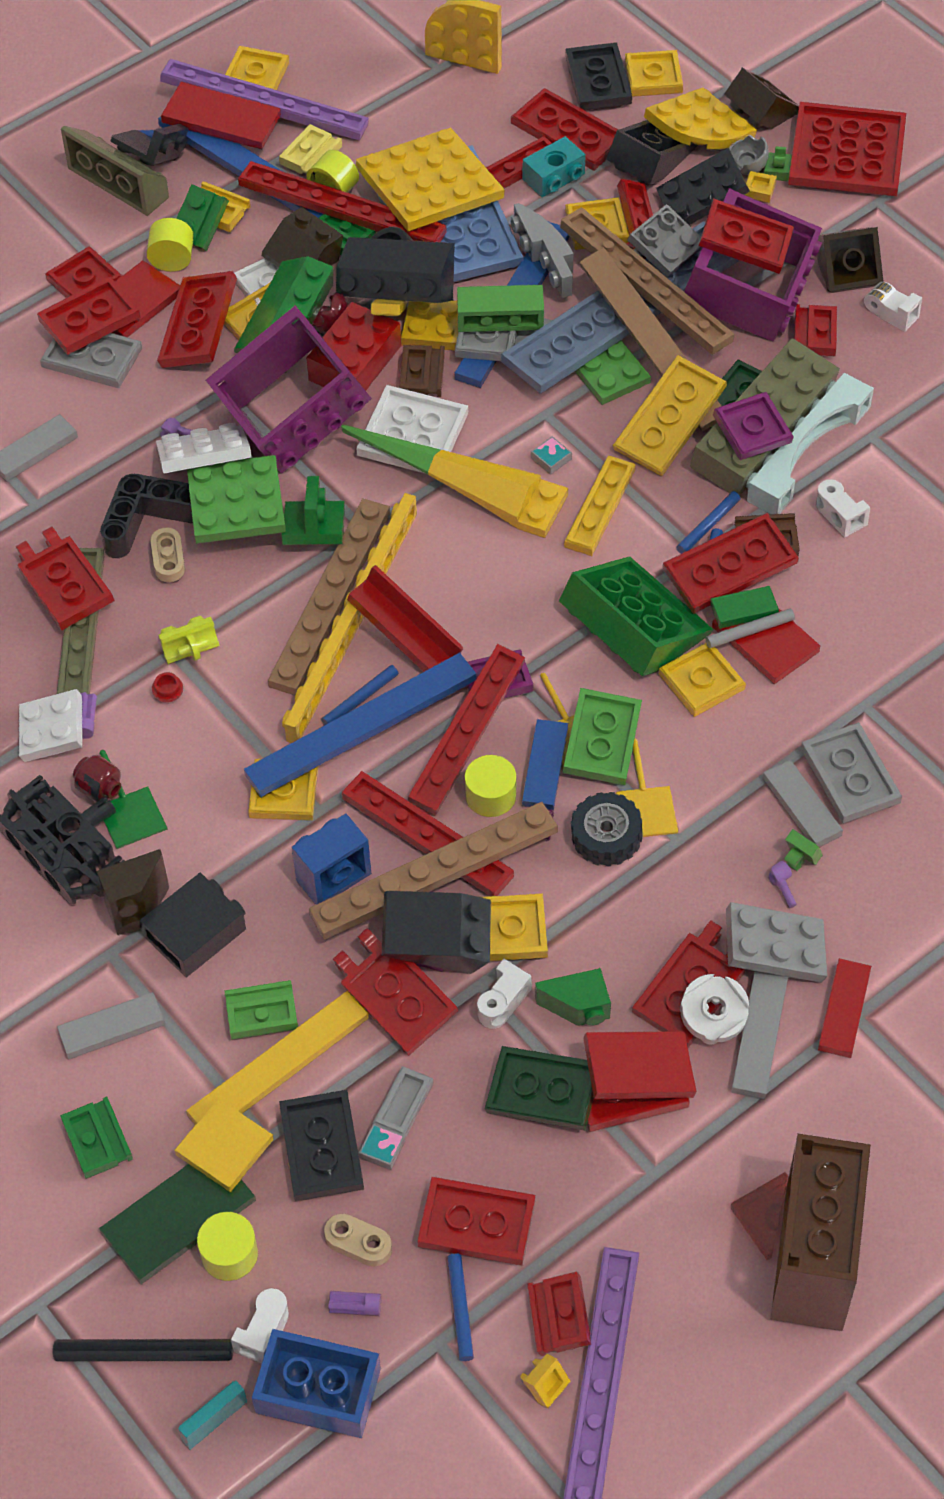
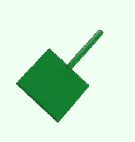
(135, 816)

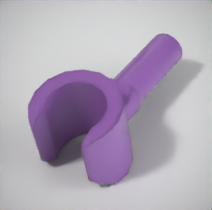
(171, 426)
(777, 876)

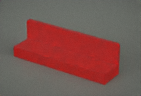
(403, 621)

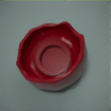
(329, 314)

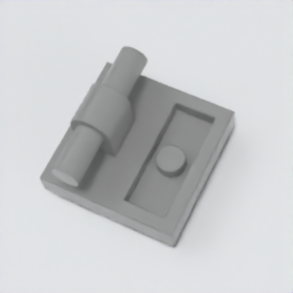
(666, 241)

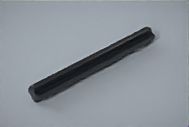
(142, 1350)

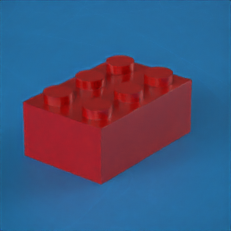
(361, 343)

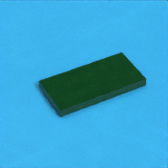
(168, 1220)

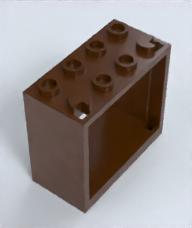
(821, 1232)

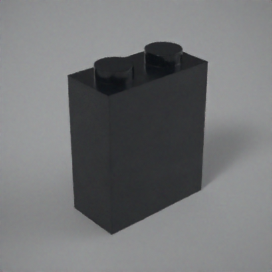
(194, 924)

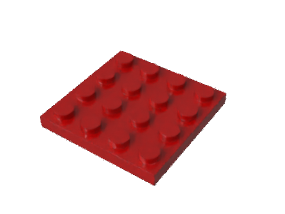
(847, 149)

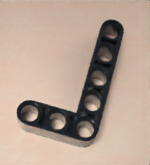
(137, 497)

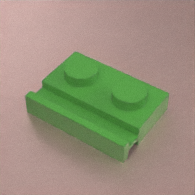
(261, 1009)

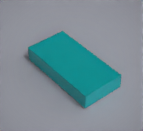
(212, 1414)

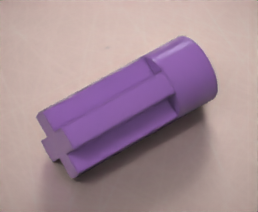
(88, 714)
(355, 1303)

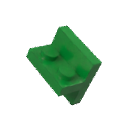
(314, 519)

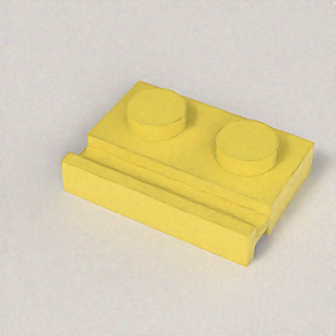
(308, 149)

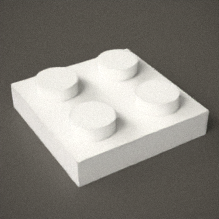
(50, 725)

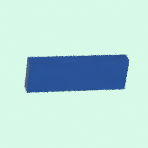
(545, 763)

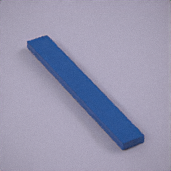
(231, 156)
(528, 273)
(360, 724)

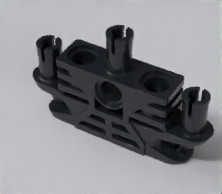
(41, 825)

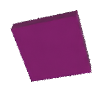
(753, 425)

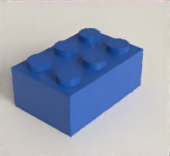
(316, 1383)

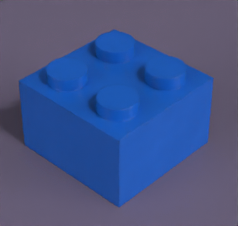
(331, 859)

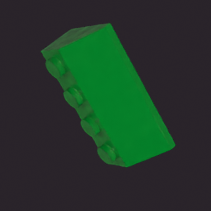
(296, 282)

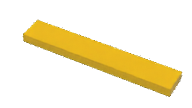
(285, 1057)

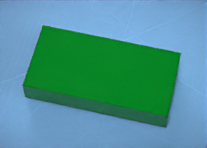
(744, 606)

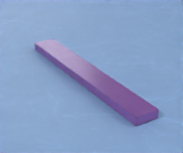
(292, 107)
(601, 1375)

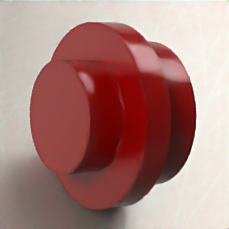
(167, 687)

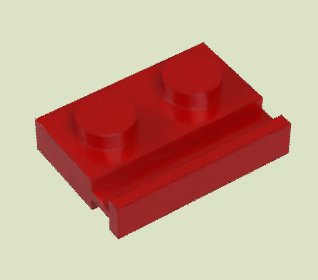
(817, 328)
(559, 1314)

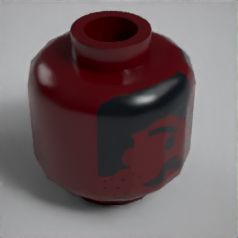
(97, 778)

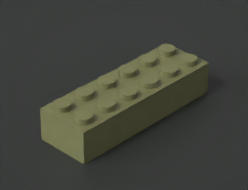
(793, 384)

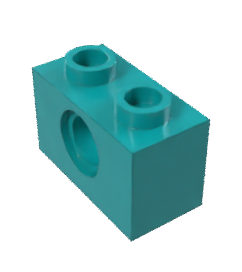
(553, 166)

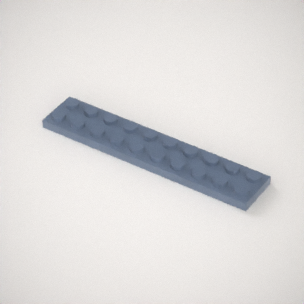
(584, 332)

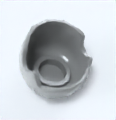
(750, 154)

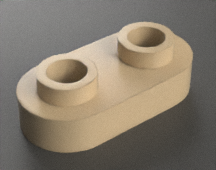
(167, 557)
(355, 1241)

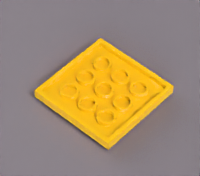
(429, 179)

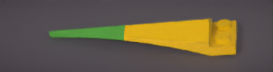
(507, 492)

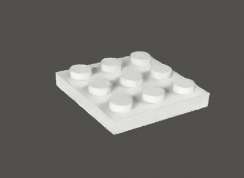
(413, 419)
(203, 448)

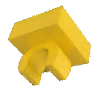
(546, 1380)

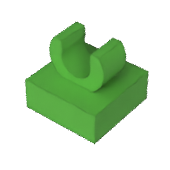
(779, 164)
(801, 850)

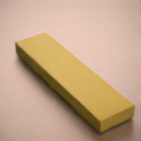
(599, 505)

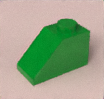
(576, 997)

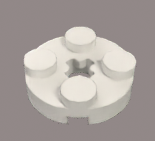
(717, 990)

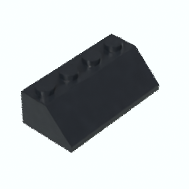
(396, 270)

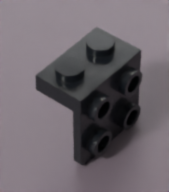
(161, 147)

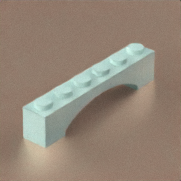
(842, 404)

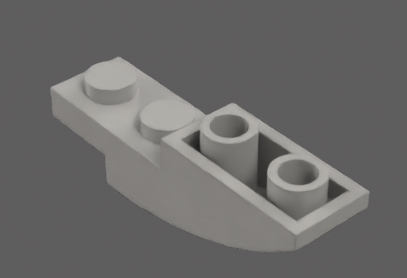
(545, 244)

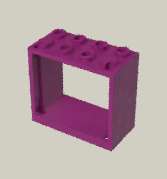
(742, 303)
(266, 361)

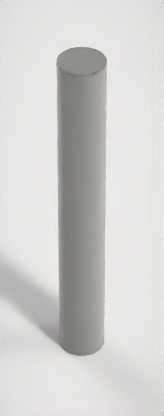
(750, 628)

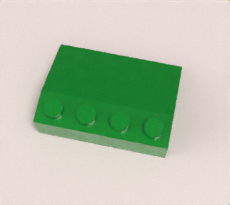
(633, 614)

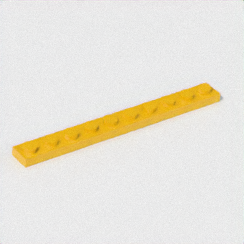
(346, 625)

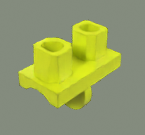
(189, 639)

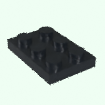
(598, 76)
(695, 189)
(321, 1145)

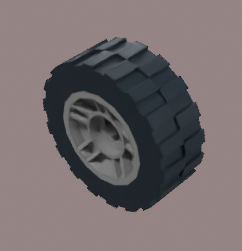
(606, 812)

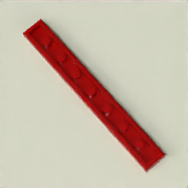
(330, 201)

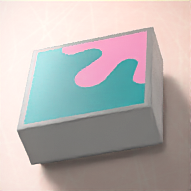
(551, 455)
(382, 1146)

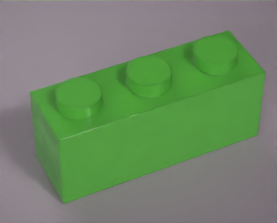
(500, 308)

